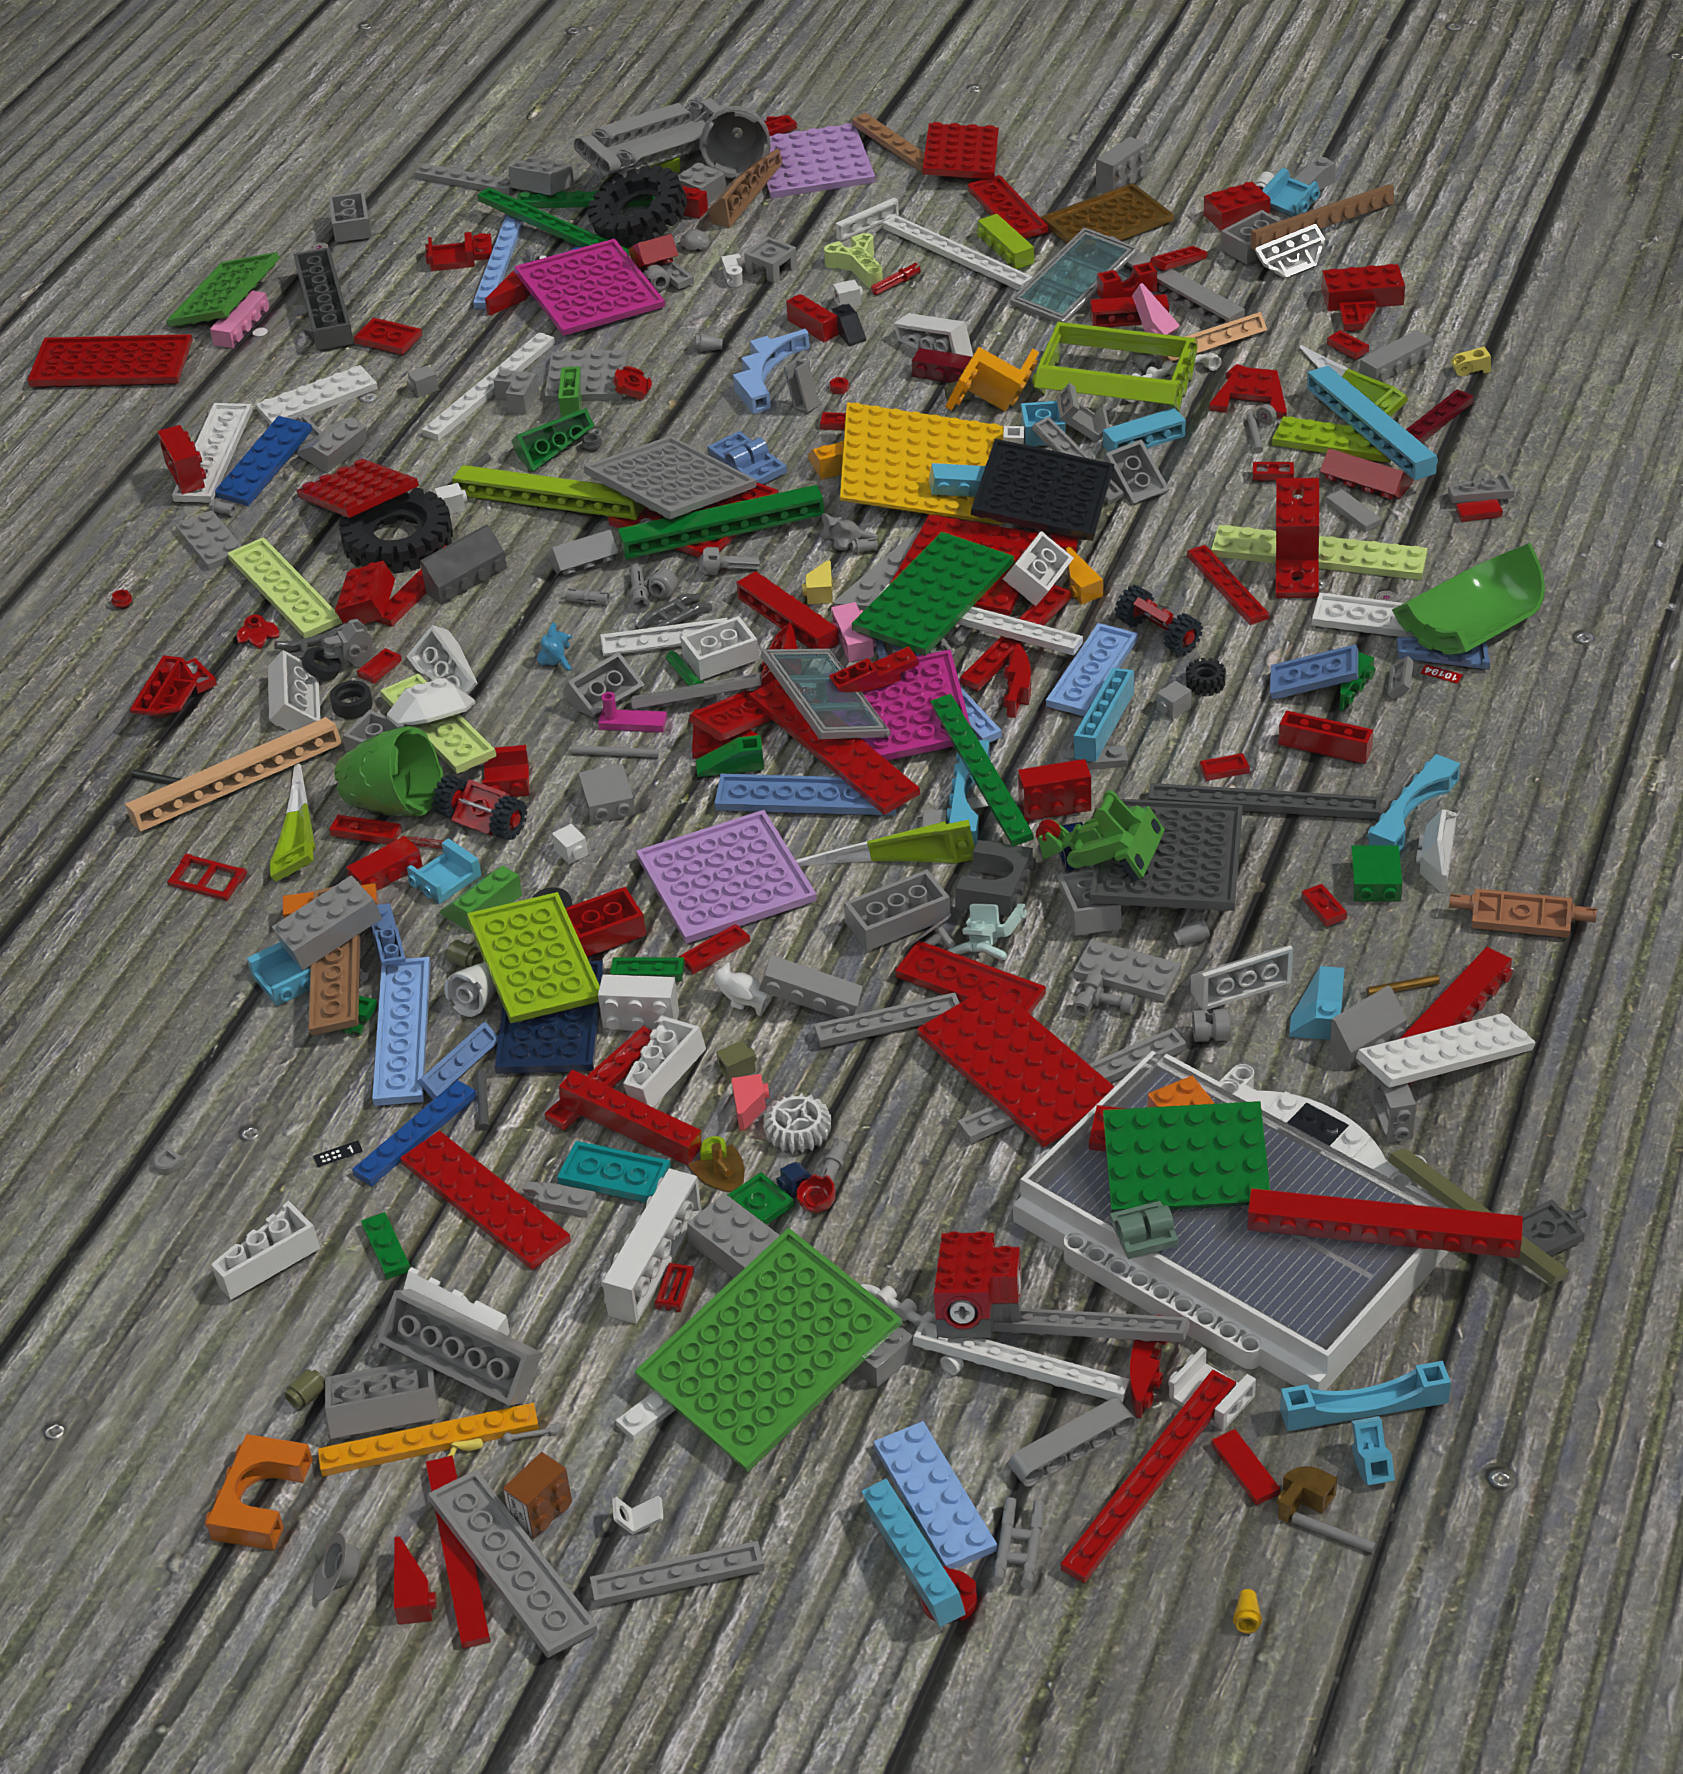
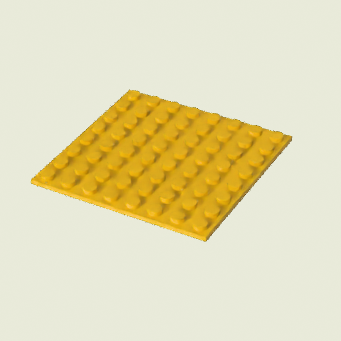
(892, 456)

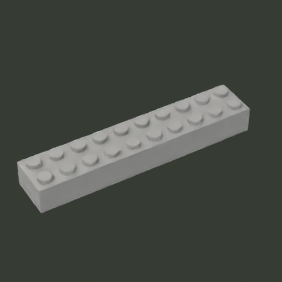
(736, 1237)

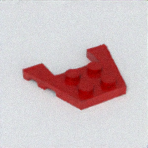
(1252, 385)

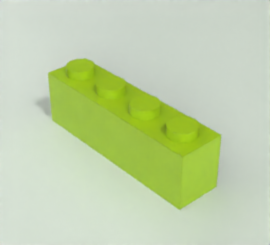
(1005, 241)

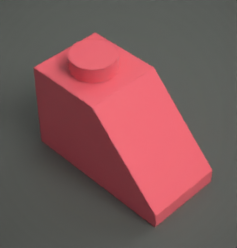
(749, 1098)

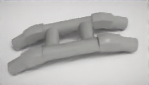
(1008, 1532)

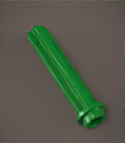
(682, 669)

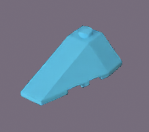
(1319, 1005)

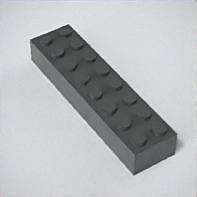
(323, 299)

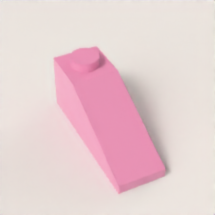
(1152, 314)

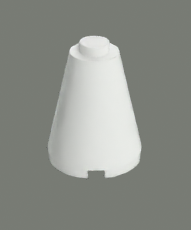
(470, 989)

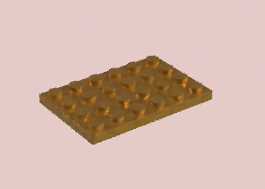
(1114, 213)

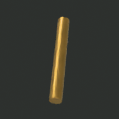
(1406, 984)

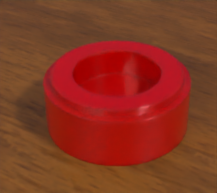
(839, 385)

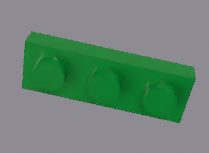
(649, 966)
(385, 1245)

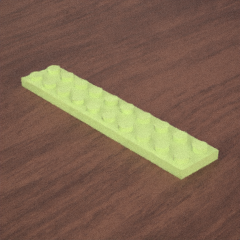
(1334, 552)

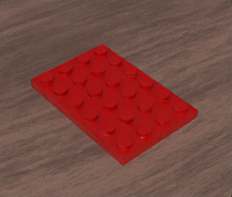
(961, 150)
(356, 487)

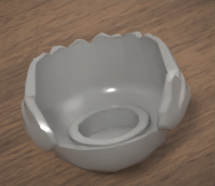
(695, 240)

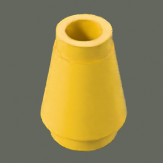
(1247, 1612)

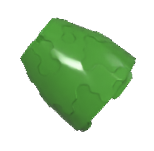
(390, 773)

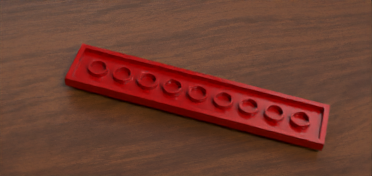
(847, 757)

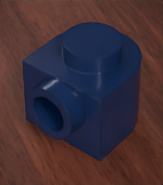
(791, 1177)

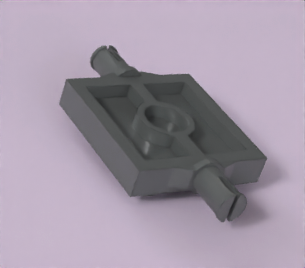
(1552, 1227)

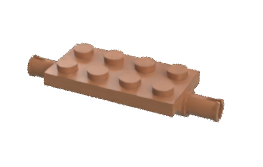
(1522, 912)

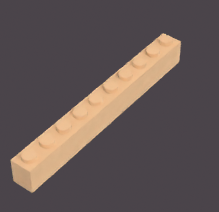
(233, 774)

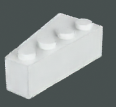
(934, 334)

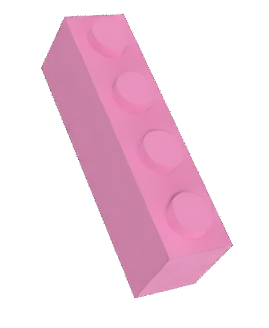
(232, 329)

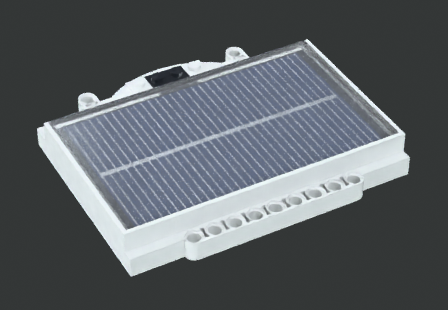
(1248, 1294)

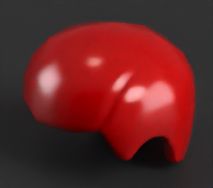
(816, 1194)

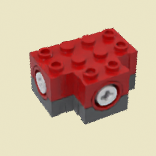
(976, 1285)

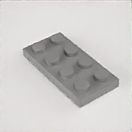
(208, 539)
(1129, 970)

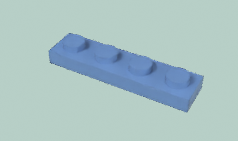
(458, 1060)

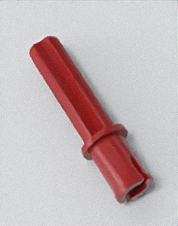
(895, 279)

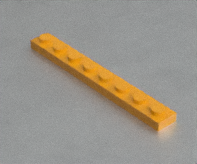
(426, 1439)

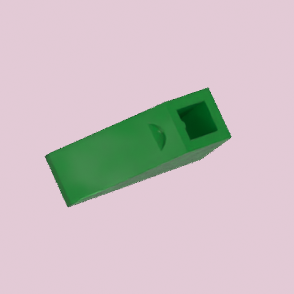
(1349, 690)
(737, 756)

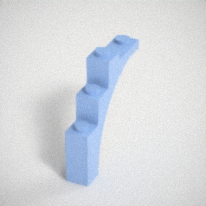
(764, 356)

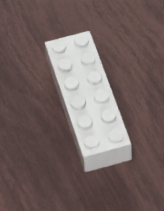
(651, 1246)

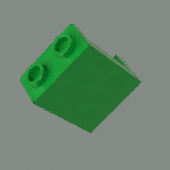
(1376, 872)

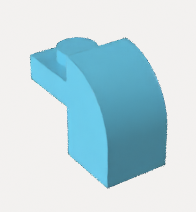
(1369, 1451)

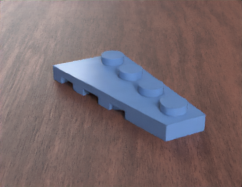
(1475, 658)

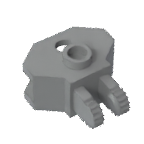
(350, 644)

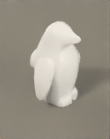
(742, 989)

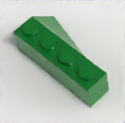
(545, 441)

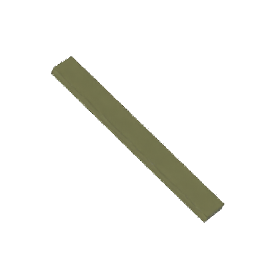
(1456, 1198)

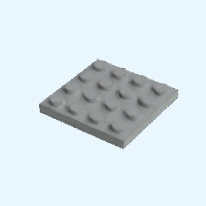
(596, 373)

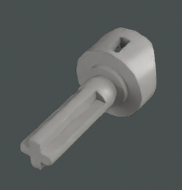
(712, 561)

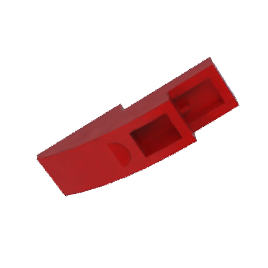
(875, 675)
(1018, 680)
(1145, 1373)

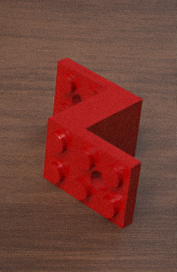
(1297, 537)

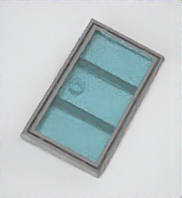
(1071, 275)
(828, 711)

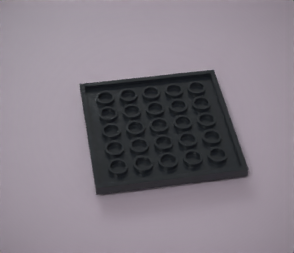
(1043, 489)

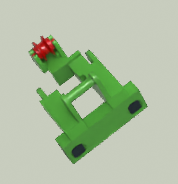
(1122, 834)

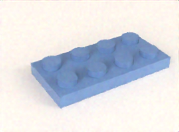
(1314, 672)

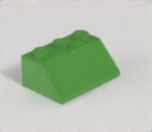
(492, 890)

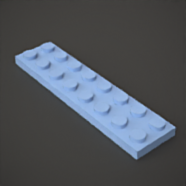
(401, 1032)

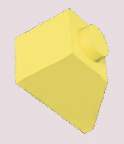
(819, 585)

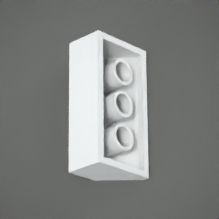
(292, 693)
(1242, 978)

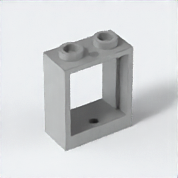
(1394, 1109)

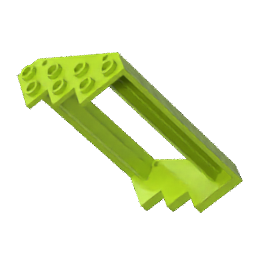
(1113, 384)

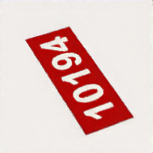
(1441, 673)

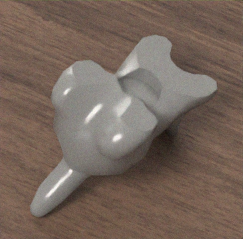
(842, 532)

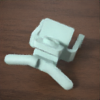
(985, 929)

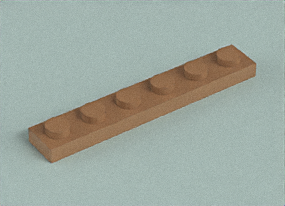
(890, 140)

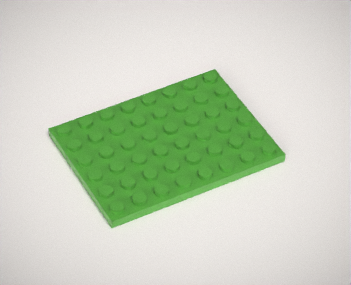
(768, 1348)

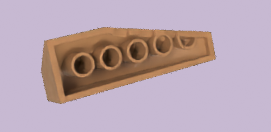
(743, 190)

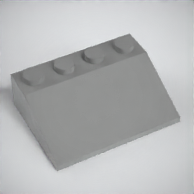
(380, 1399)

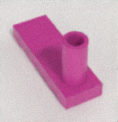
(629, 719)

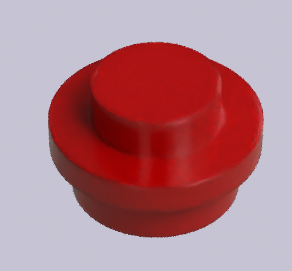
(121, 598)

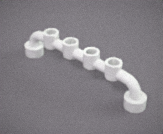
(1210, 361)
(907, 1311)

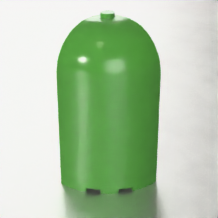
(1476, 602)

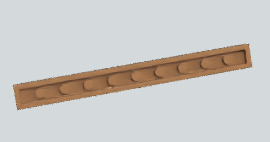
(1325, 215)

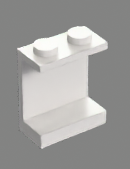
(1188, 1379)

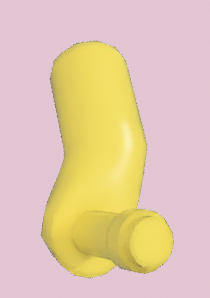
(468, 1445)

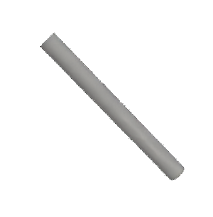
(615, 751)

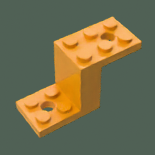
(993, 379)

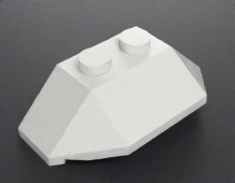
(1292, 252)
(429, 703)
(1437, 849)

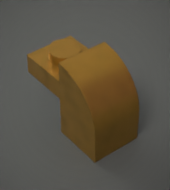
(1307, 1487)

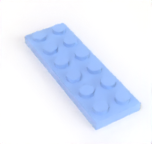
(1089, 669)
(935, 1496)

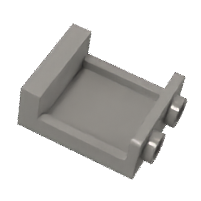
(1079, 416)
(607, 793)

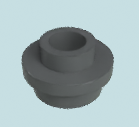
(592, 442)

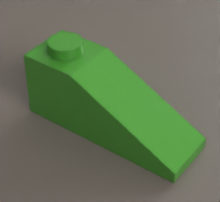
(570, 390)

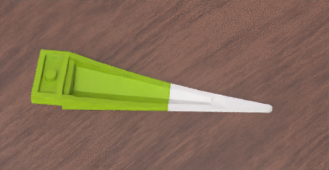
(1381, 394)
(296, 839)
(930, 843)

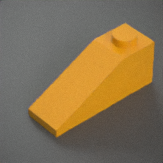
(1083, 580)

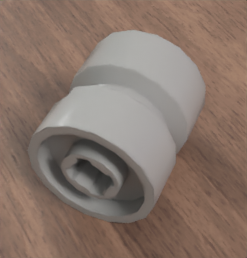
(1211, 1025)

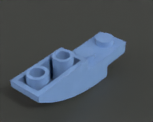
(387, 937)

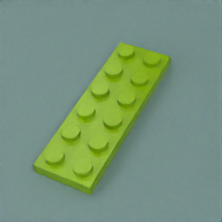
(1320, 436)

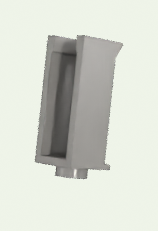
(801, 385)

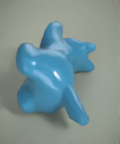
(553, 648)

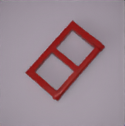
(240, 874)

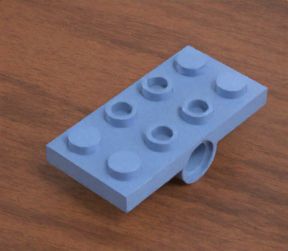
(748, 457)

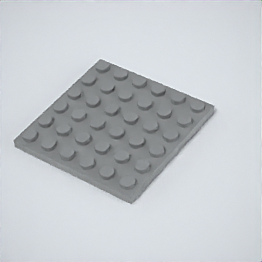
(670, 477)

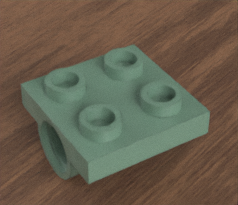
(1145, 1229)

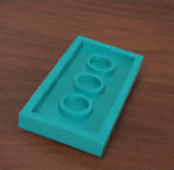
(612, 1171)

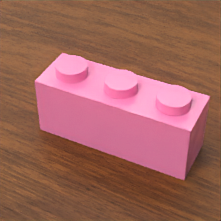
(855, 644)

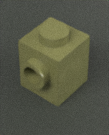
(736, 1060)

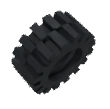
(1205, 676)

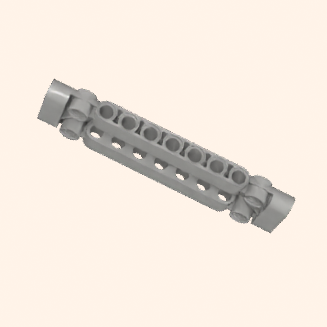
(647, 137)

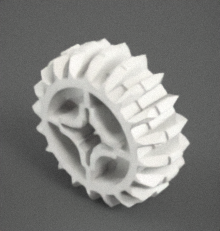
(797, 1123)

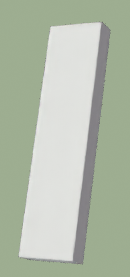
(866, 219)

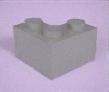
(517, 389)

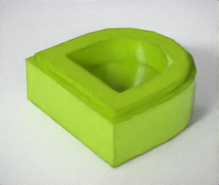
(706, 1151)

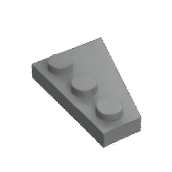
(1488, 489)

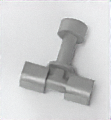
(1094, 995)

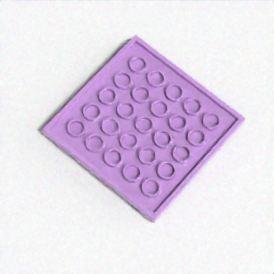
(819, 161)
(725, 876)

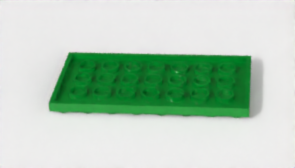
(933, 593)

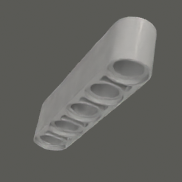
(1071, 1442)

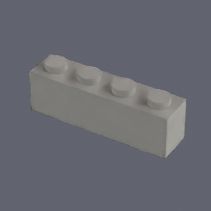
(1397, 356)
(810, 988)

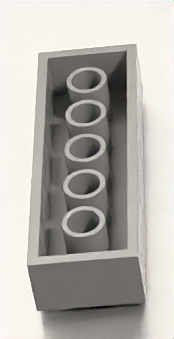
(459, 1346)

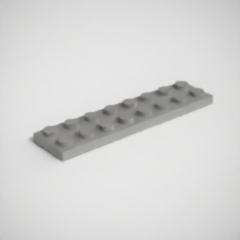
(512, 1563)

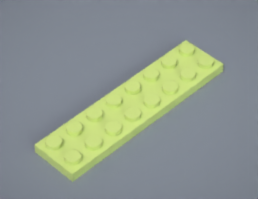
(284, 588)
(450, 736)

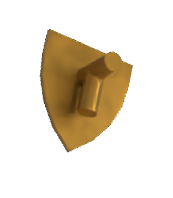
(720, 1172)

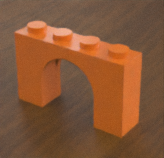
(254, 1461)

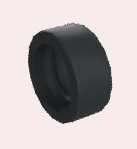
(351, 689)

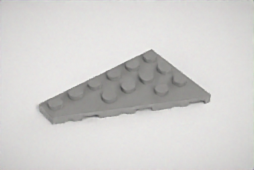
(876, 579)

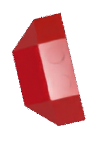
(165, 689)

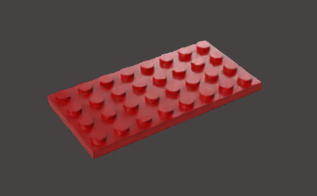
(110, 360)
(1016, 1063)

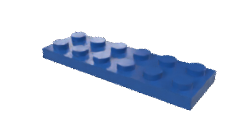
(263, 460)

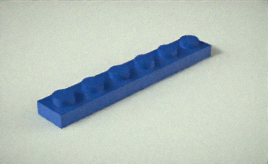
(414, 1132)

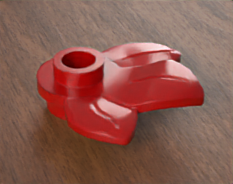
(257, 632)

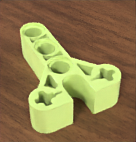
(855, 259)

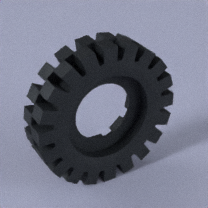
(663, 210)
(415, 507)

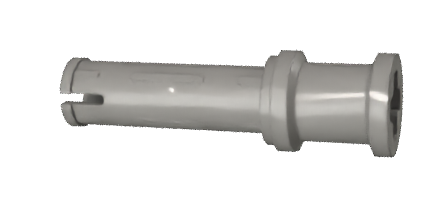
(638, 592)

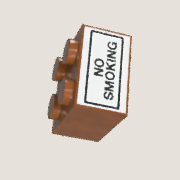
(538, 1494)

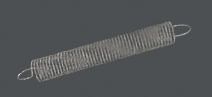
(1193, 970)

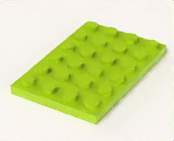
(534, 957)

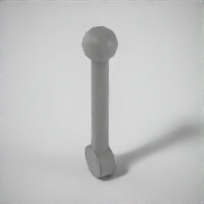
(553, 1430)

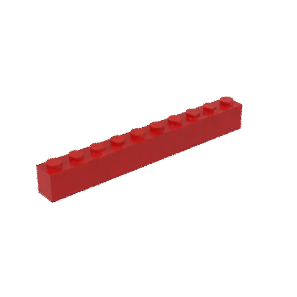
(1385, 1223)

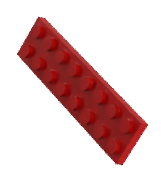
(486, 1200)

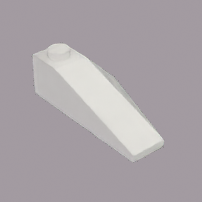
(441, 657)

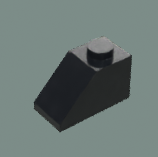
(849, 325)

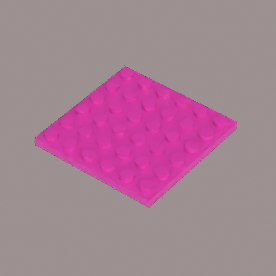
(589, 287)
(908, 709)

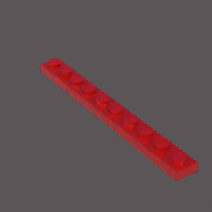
(1146, 1477)

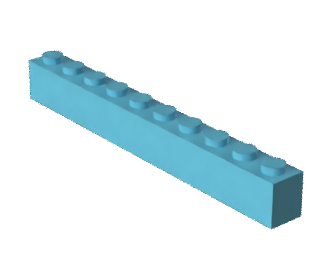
(1372, 423)

